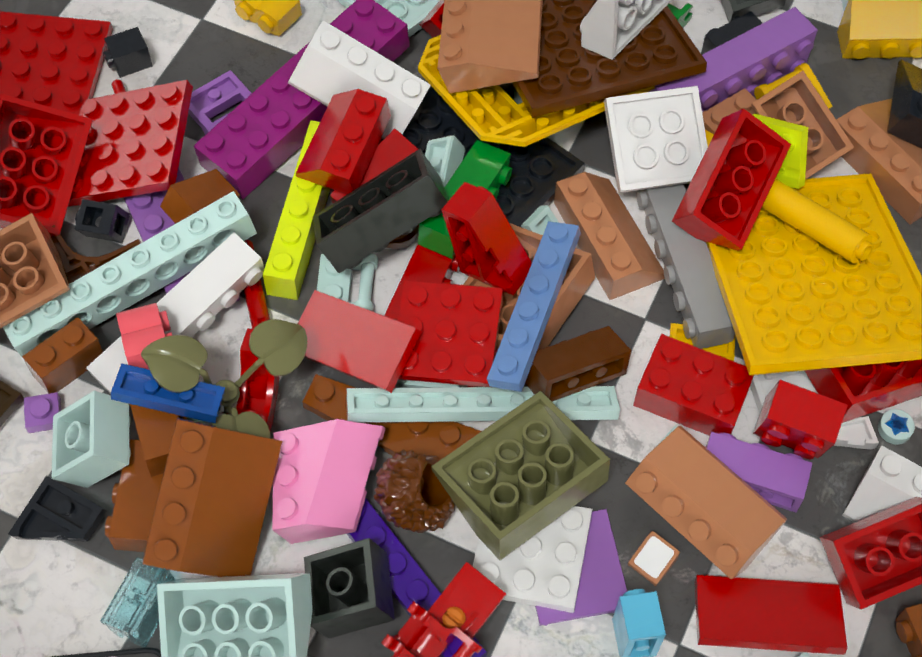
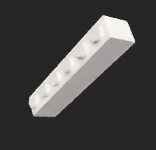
(194, 299)

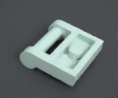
(339, 284)

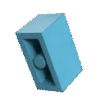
(638, 624)

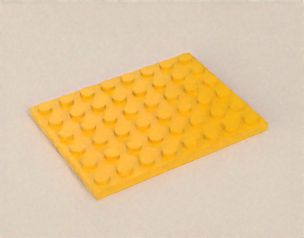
(809, 306)

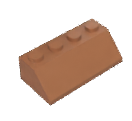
(609, 233)
(706, 502)

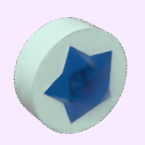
(896, 426)

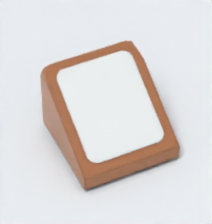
(654, 558)

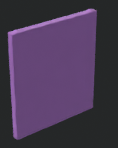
(600, 576)

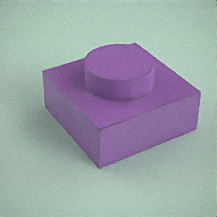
(40, 411)

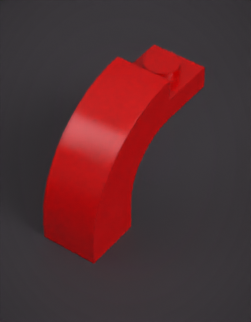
(260, 390)

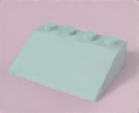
(236, 616)

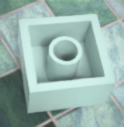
(90, 440)

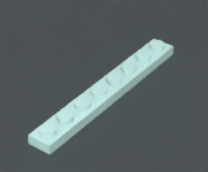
(469, 404)

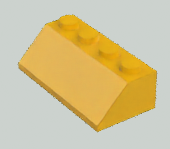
(881, 29)

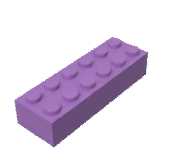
(752, 59)

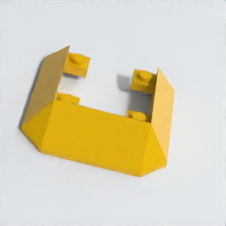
(496, 115)

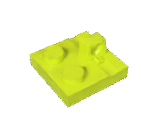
(794, 165)

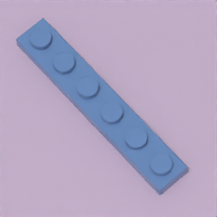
(534, 307)

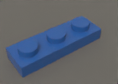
(139, 388)

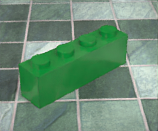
(481, 167)

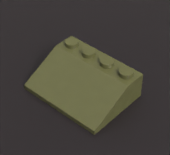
(522, 474)

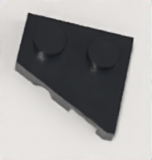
(57, 515)

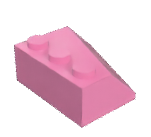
(322, 478)

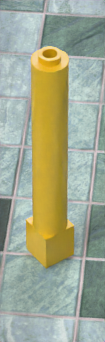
(816, 221)

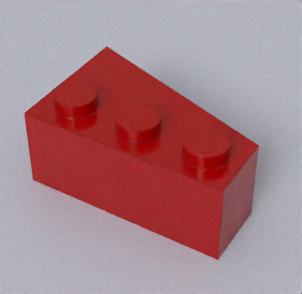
(484, 239)

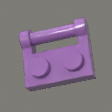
(215, 98)

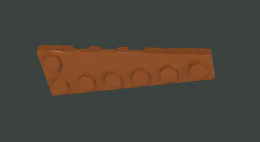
(437, 439)

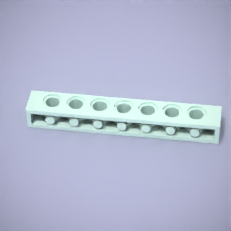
(135, 273)

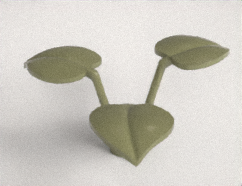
(179, 361)

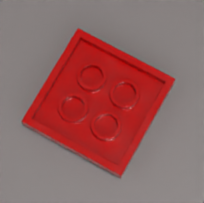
(456, 331)

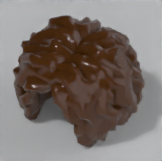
(412, 493)

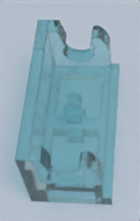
(135, 604)

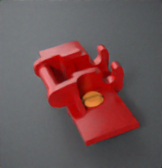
(456, 613)

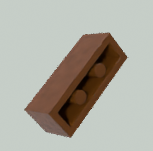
(578, 364)

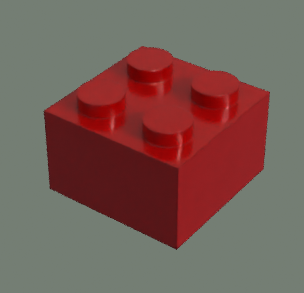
(799, 420)

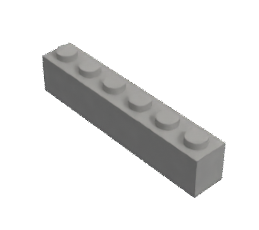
(687, 269)

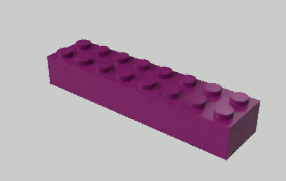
(276, 115)

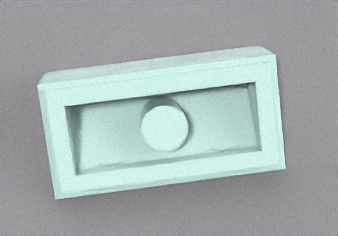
(445, 156)

